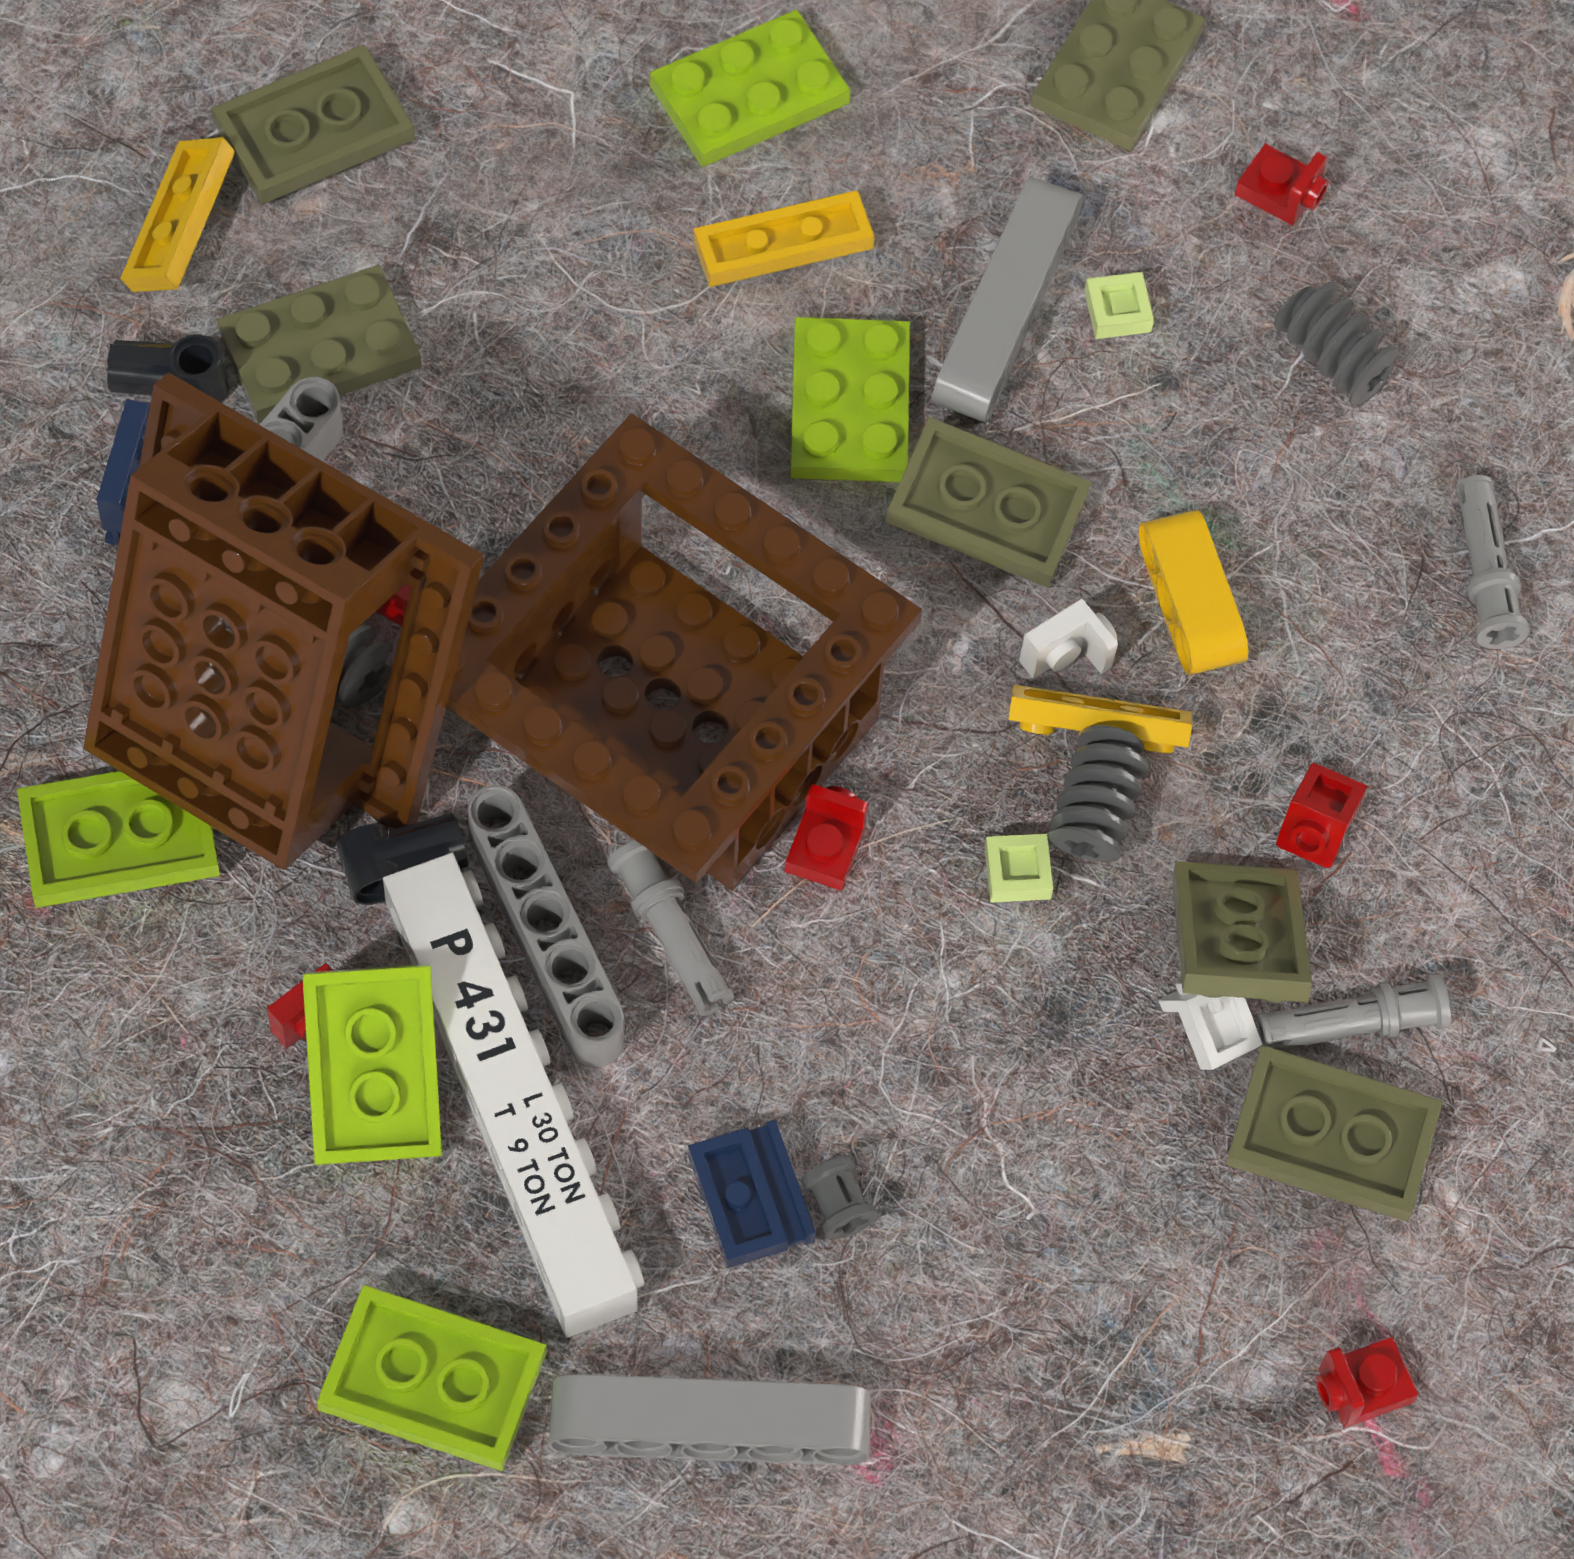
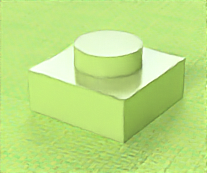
(1119, 305)
(1018, 868)

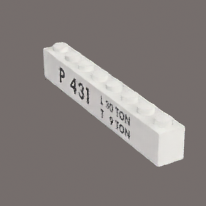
(512, 1097)

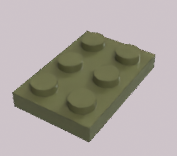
(1118, 66)
(313, 124)
(331, 331)
(988, 502)
(1241, 932)
(1334, 1133)

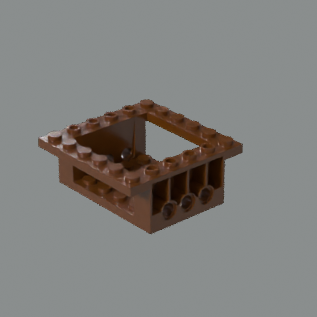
(294, 561)
(590, 591)

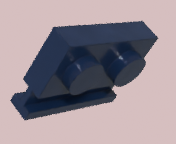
(122, 463)
(751, 1194)

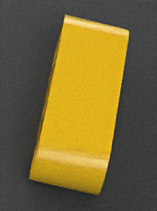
(1193, 592)

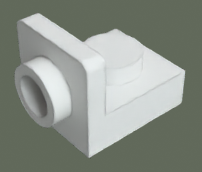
(1063, 637)
(1215, 1026)

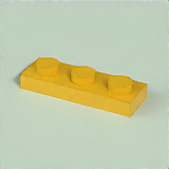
(177, 215)
(783, 238)
(1046, 709)

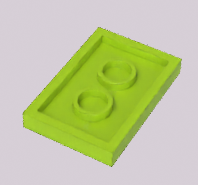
(749, 88)
(850, 399)
(109, 839)
(372, 1064)
(432, 1377)

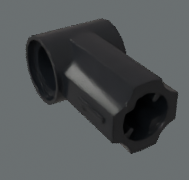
(138, 365)
(377, 852)

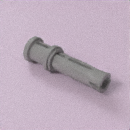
(1493, 584)
(659, 901)
(1381, 1011)

